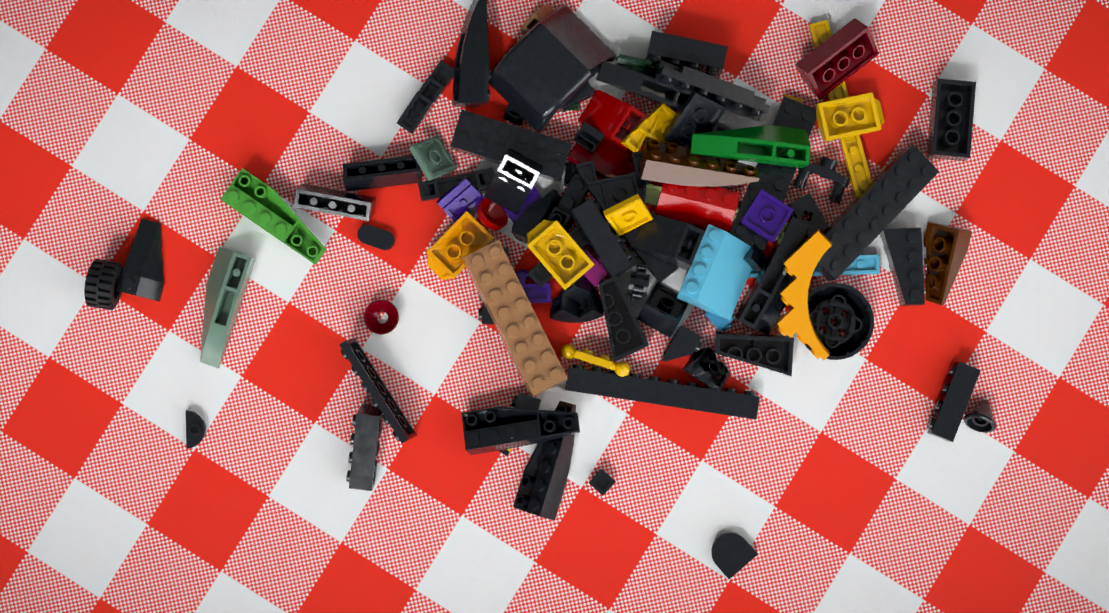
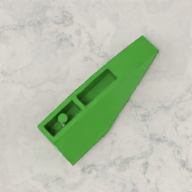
(271, 213)

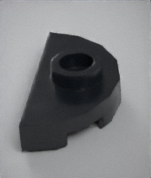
(195, 429)

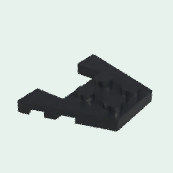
(613, 189)

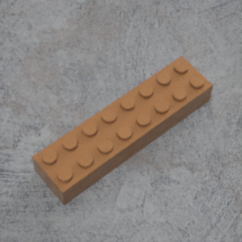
(514, 318)

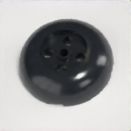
(857, 325)

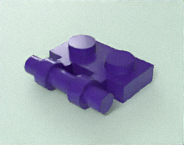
(533, 291)

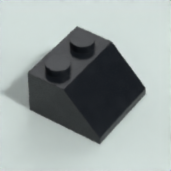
(662, 310)
(682, 344)

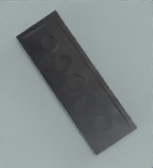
(375, 386)

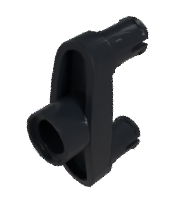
(826, 170)

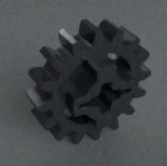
(638, 284)

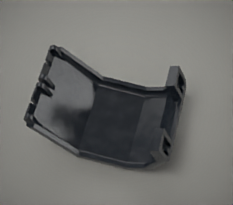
(549, 66)

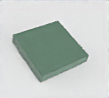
(433, 158)

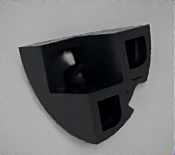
(577, 303)

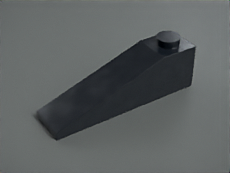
(144, 264)

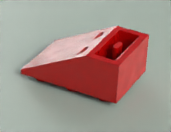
(611, 117)

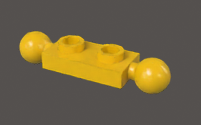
(621, 368)

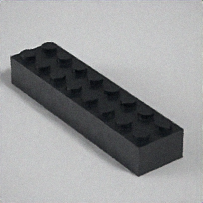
(874, 210)

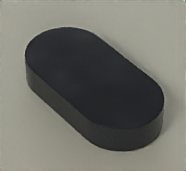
(376, 237)

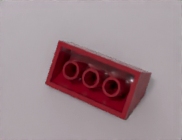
(837, 58)

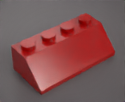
(698, 205)

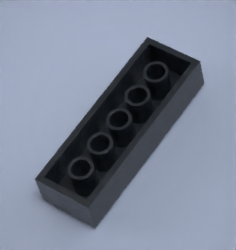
(492, 139)

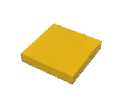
(628, 215)

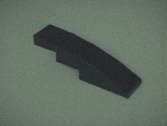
(426, 97)

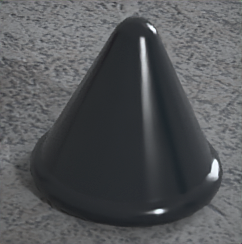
(981, 418)

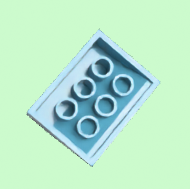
(716, 273)

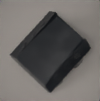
(707, 368)

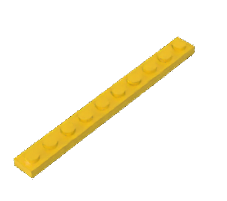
(851, 146)

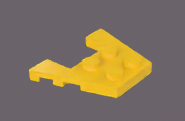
(651, 127)

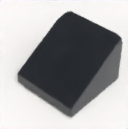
(755, 258)

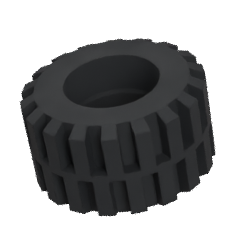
(102, 284)

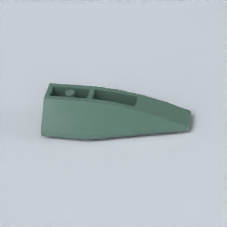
(222, 302)

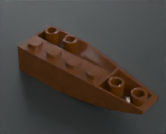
(676, 166)

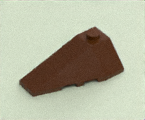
(944, 256)

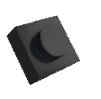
(602, 482)

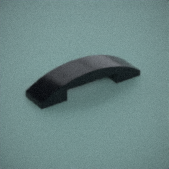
(436, 188)

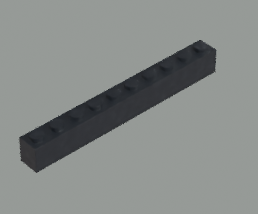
(662, 393)

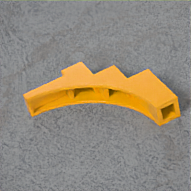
(797, 319)

